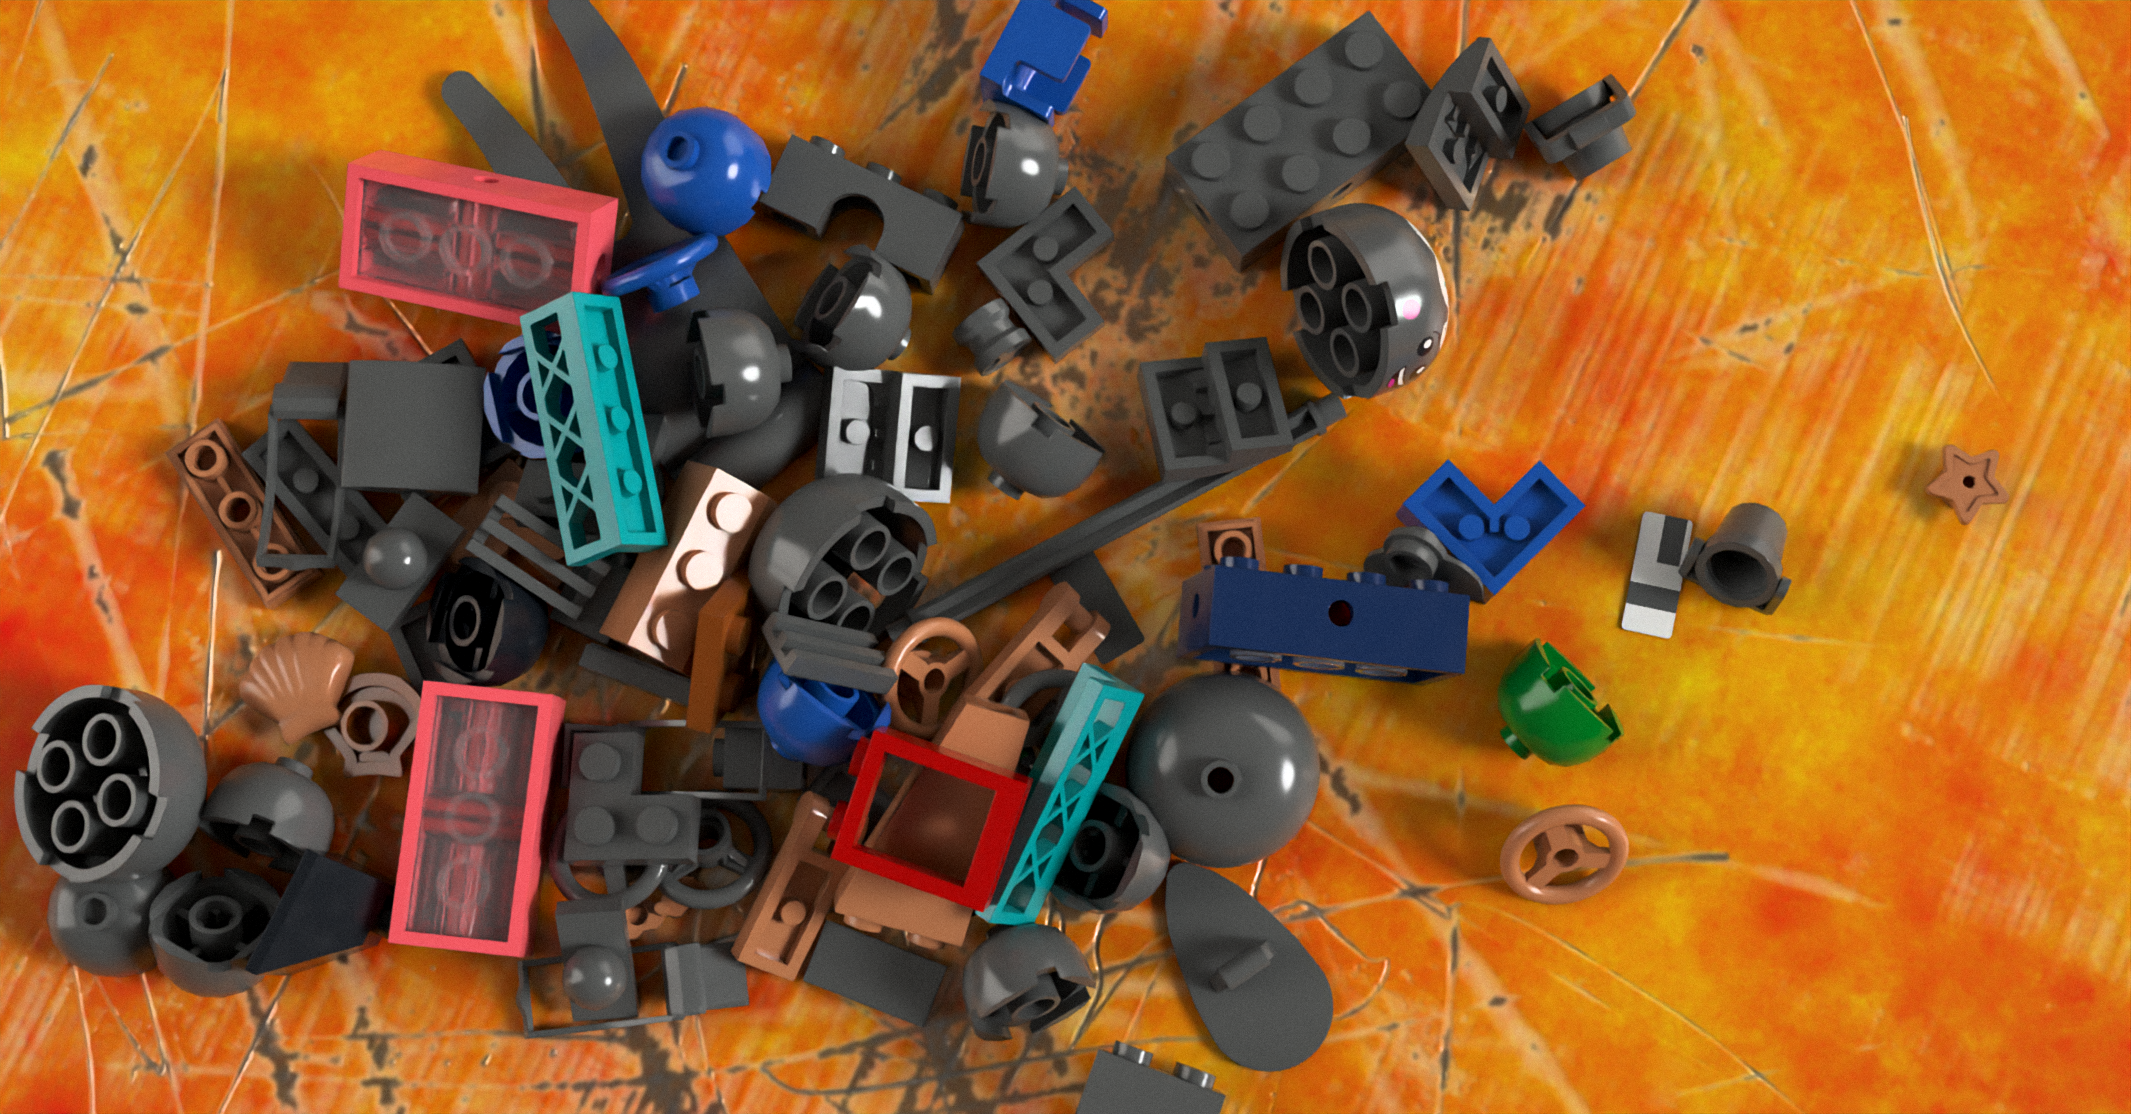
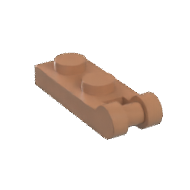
(1036, 649)
(793, 895)

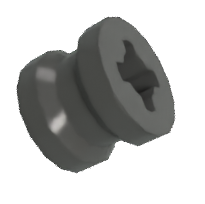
(991, 337)

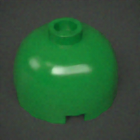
(1553, 709)

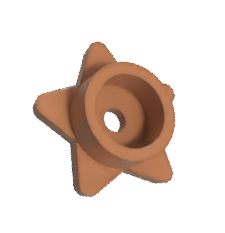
(1950, 484)

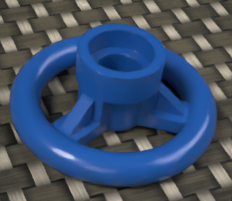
(663, 273)

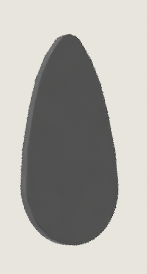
(1245, 972)

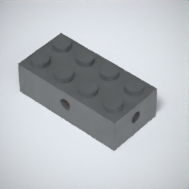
(1300, 141)

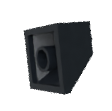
(324, 915)

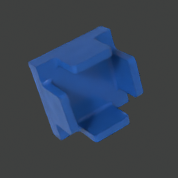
(1040, 57)

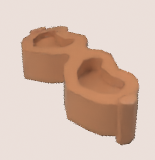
(650, 916)

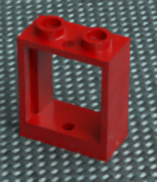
(995, 839)

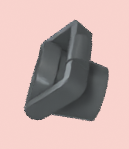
(1585, 129)
(1742, 559)

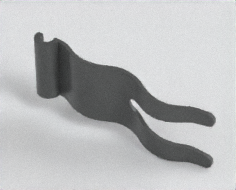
(656, 340)

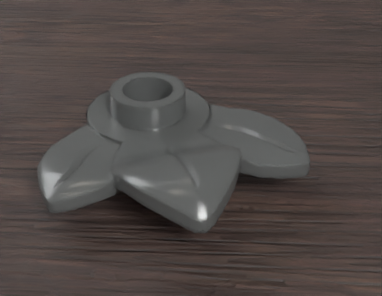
(1419, 554)

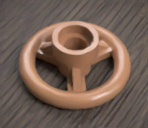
(926, 676)
(1562, 848)

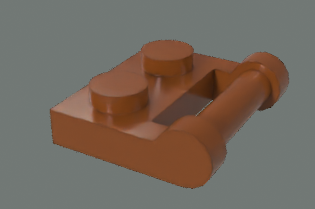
(723, 654)

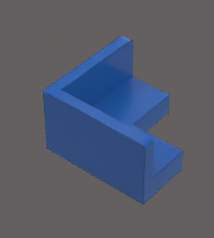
(1489, 536)

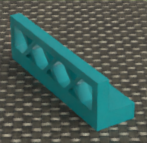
(602, 421)
(1062, 790)

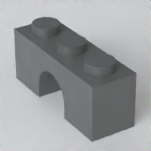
(818, 184)

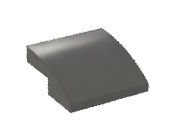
(1467, 119)
(1214, 410)
(412, 427)
(890, 429)

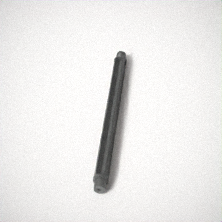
(1099, 530)

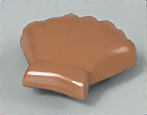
(299, 683)

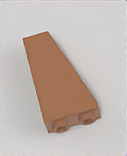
(936, 826)

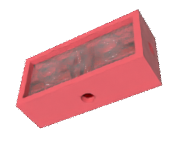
(470, 237)
(477, 819)

